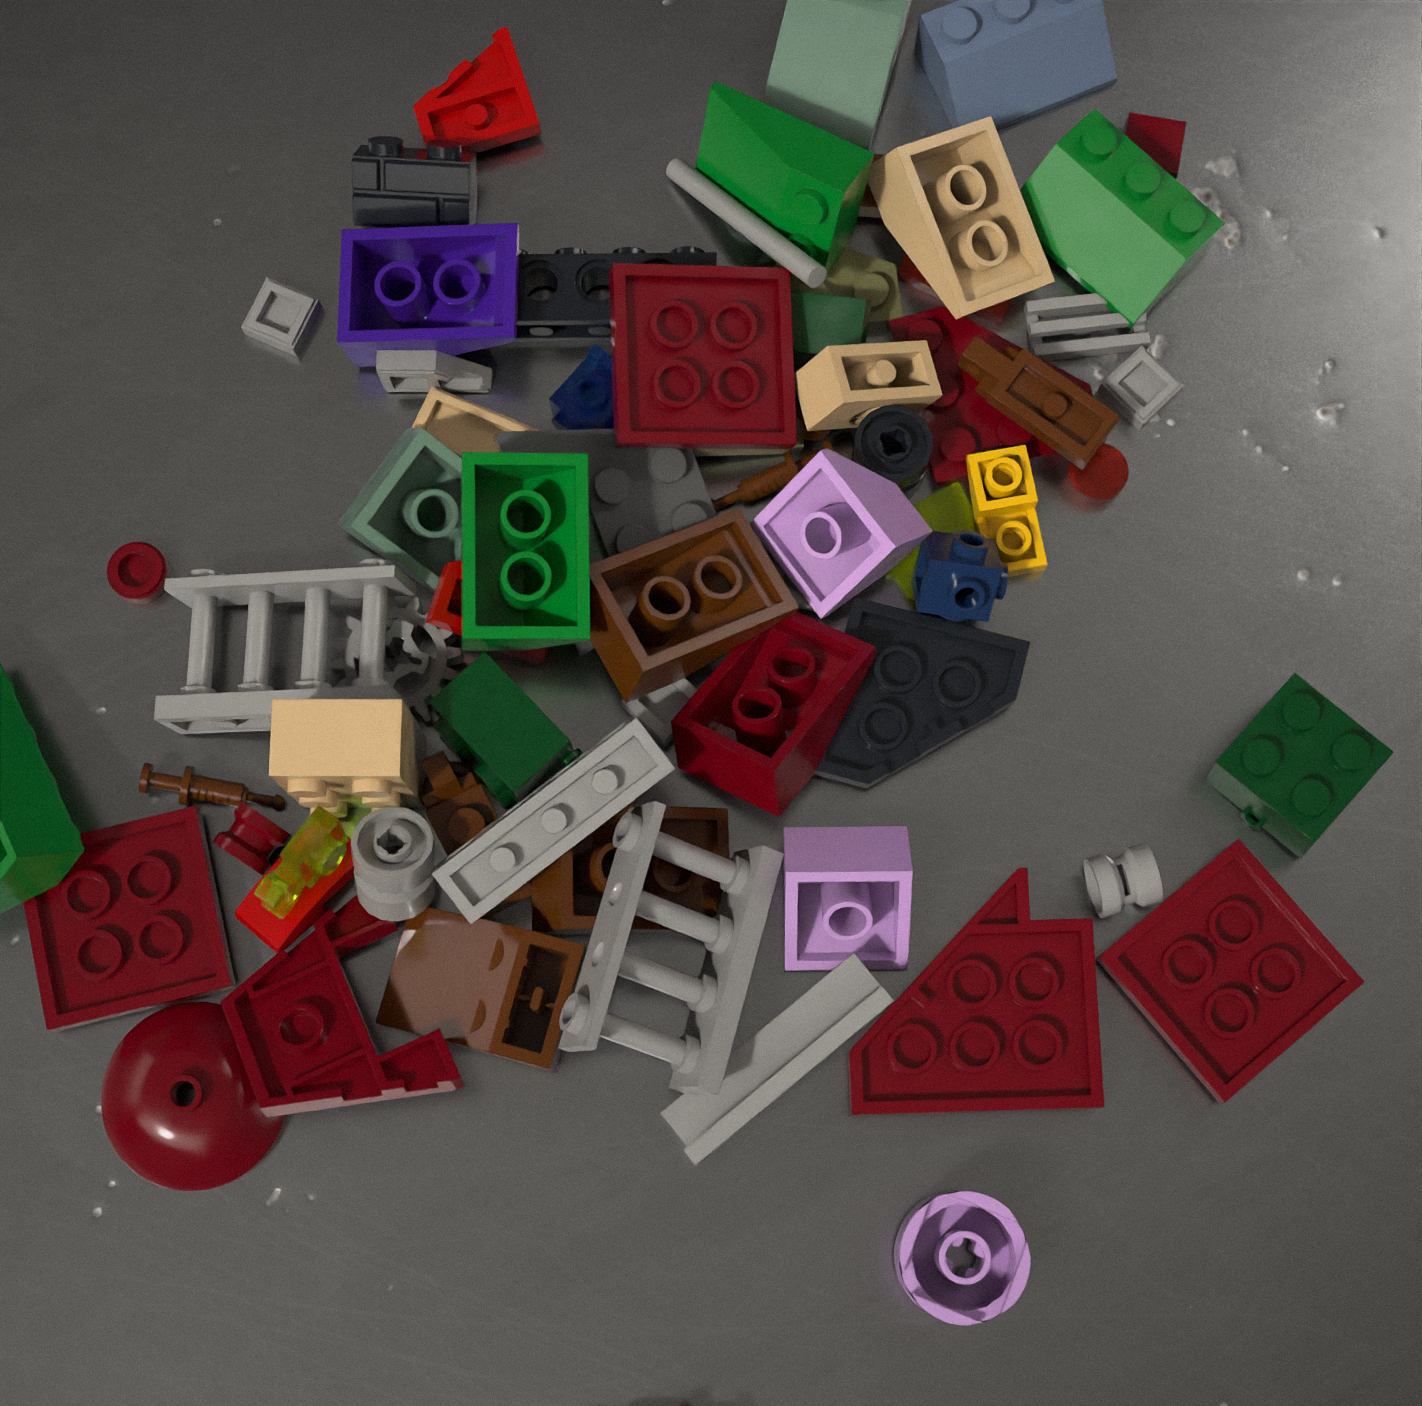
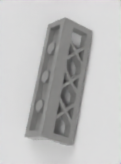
(552, 819)
(779, 1057)

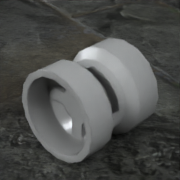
(1123, 880)

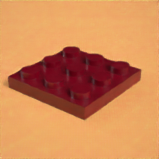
(702, 357)
(130, 923)
(1230, 971)

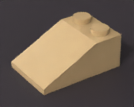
(961, 217)

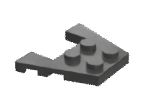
(631, 490)

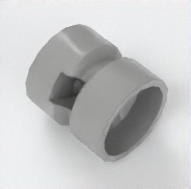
(393, 863)

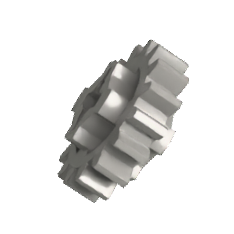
(404, 636)

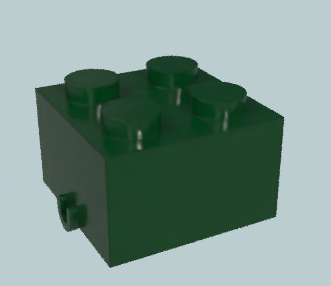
(502, 729)
(1297, 765)

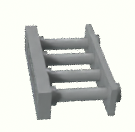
(203, 710)
(730, 940)

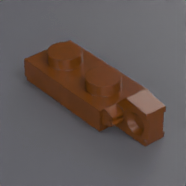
(1040, 400)
(460, 811)

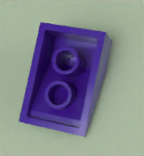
(427, 289)

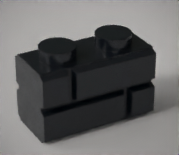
(413, 185)

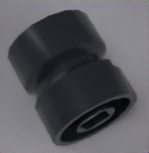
(895, 446)

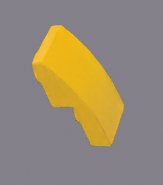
(1005, 507)

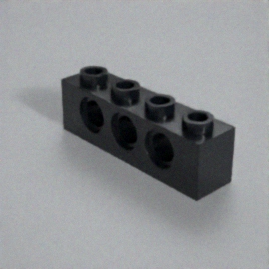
(572, 273)

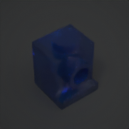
(567, 404)

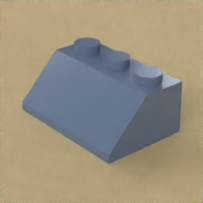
(1014, 56)

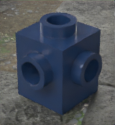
(958, 576)

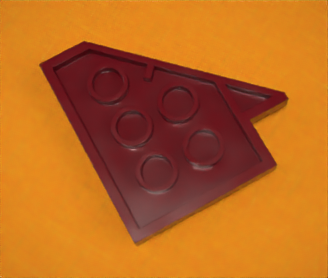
(991, 1021)

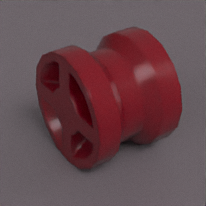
(252, 838)

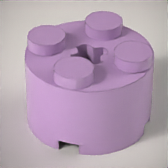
(994, 1239)

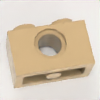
(854, 379)

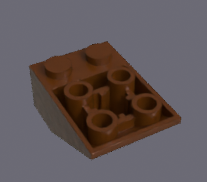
(482, 986)

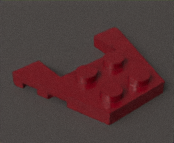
(307, 1034)

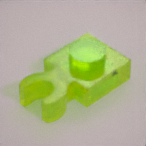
(308, 855)

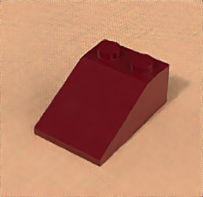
(771, 711)

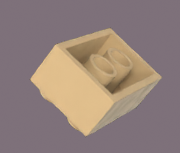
(347, 753)

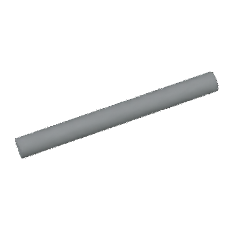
(746, 223)

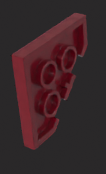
(961, 417)

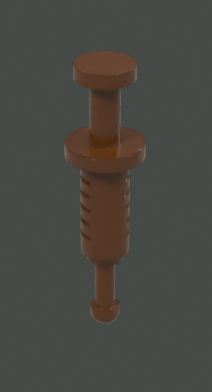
(768, 479)
(204, 788)

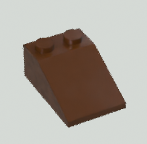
(683, 602)
(572, 887)

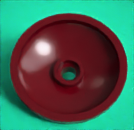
(191, 1145)

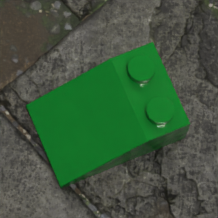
(785, 171)

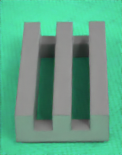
(1083, 347)

